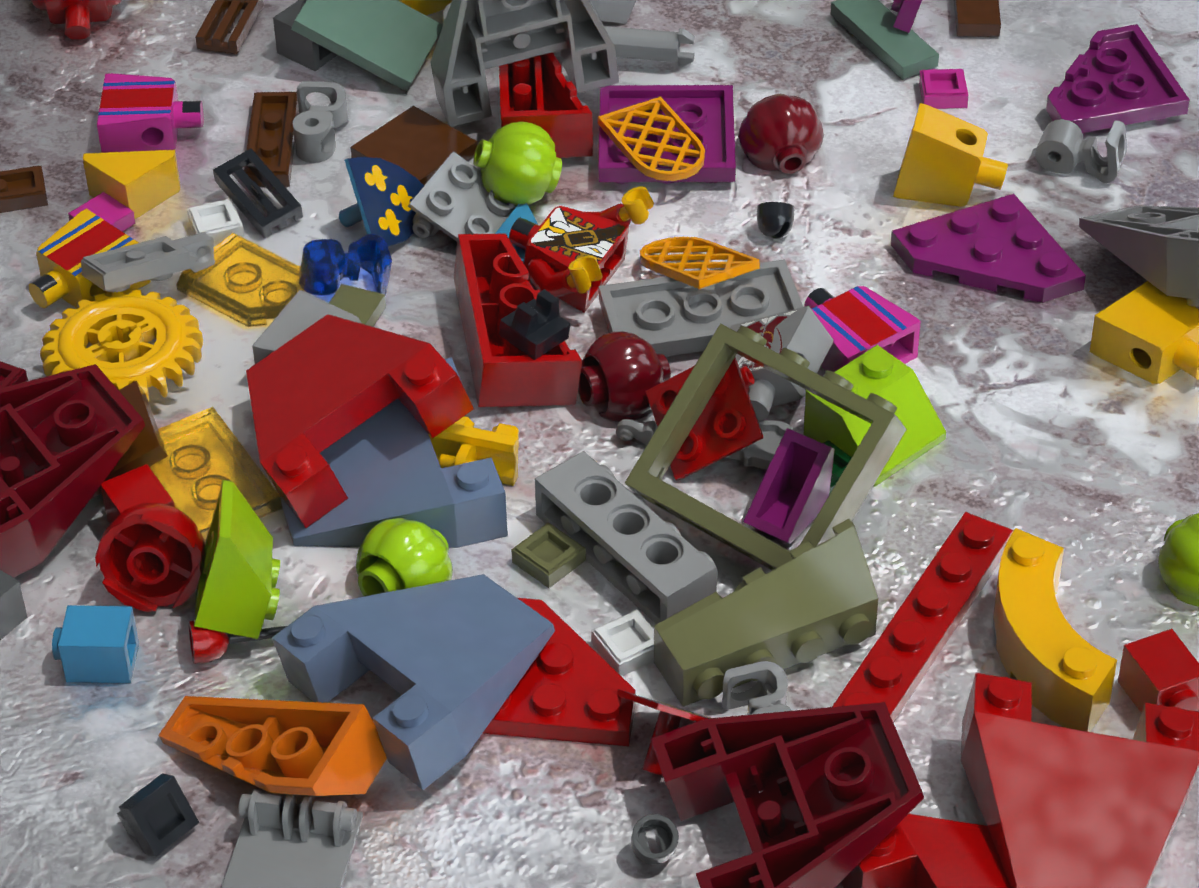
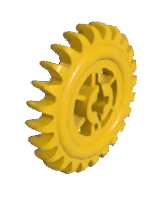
(120, 337)

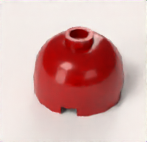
(151, 556)

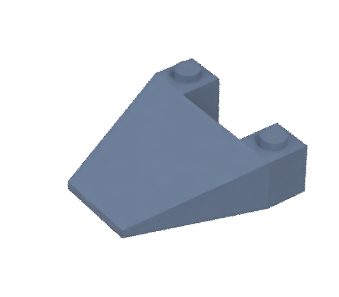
(395, 473)
(441, 645)

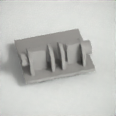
(457, 203)
(292, 843)

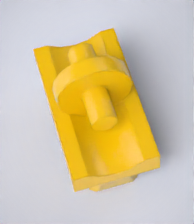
(465, 444)

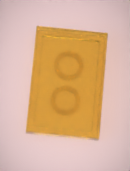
(199, 458)

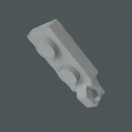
(148, 260)

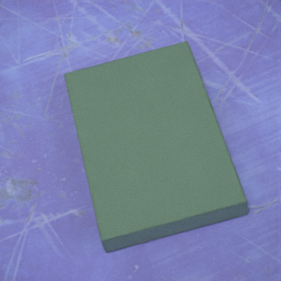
(373, 34)

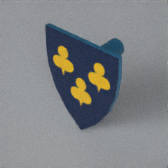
(382, 198)

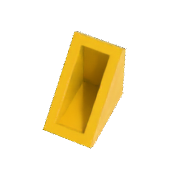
(134, 177)

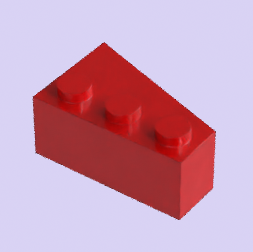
(540, 95)

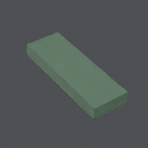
(873, 27)

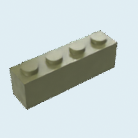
(778, 617)

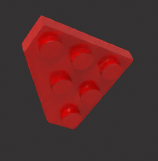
(567, 693)

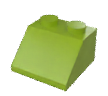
(897, 383)
(238, 569)

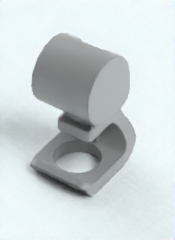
(315, 124)
(1067, 140)
(765, 696)

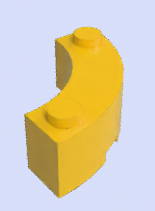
(1039, 645)

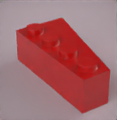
(488, 287)

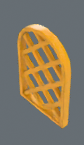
(638, 110)
(736, 263)

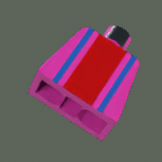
(143, 114)
(860, 322)

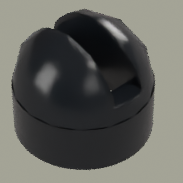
(775, 218)

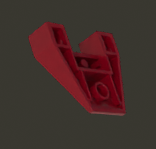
(55, 453)
(806, 785)

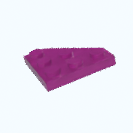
(1117, 81)
(991, 248)

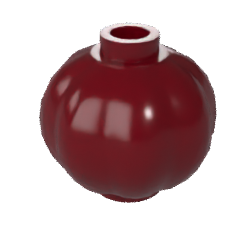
(781, 133)
(619, 372)

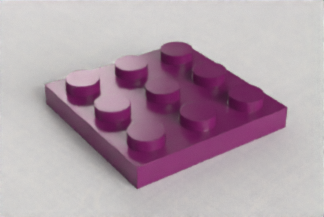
(703, 108)

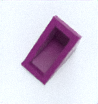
(792, 487)

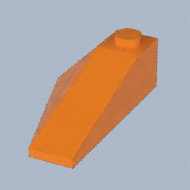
(281, 743)

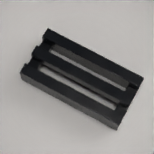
(275, 217)

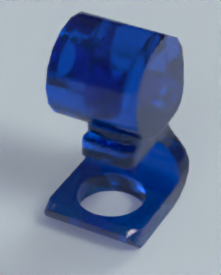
(326, 264)

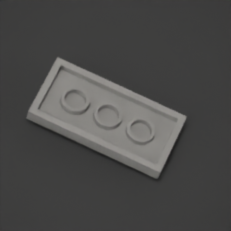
(684, 318)

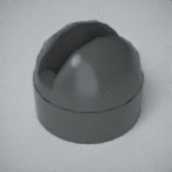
(665, 835)

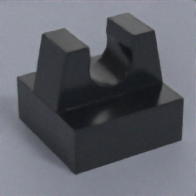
(535, 326)
(157, 815)

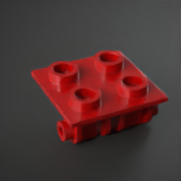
(723, 426)

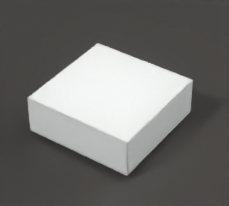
(216, 220)
(625, 642)

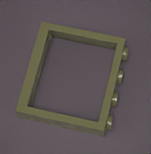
(848, 492)

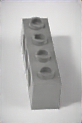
(624, 537)

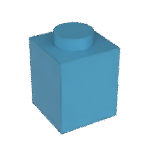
(97, 644)

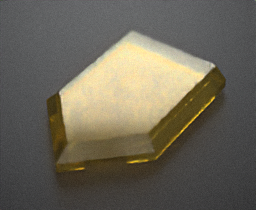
(244, 282)

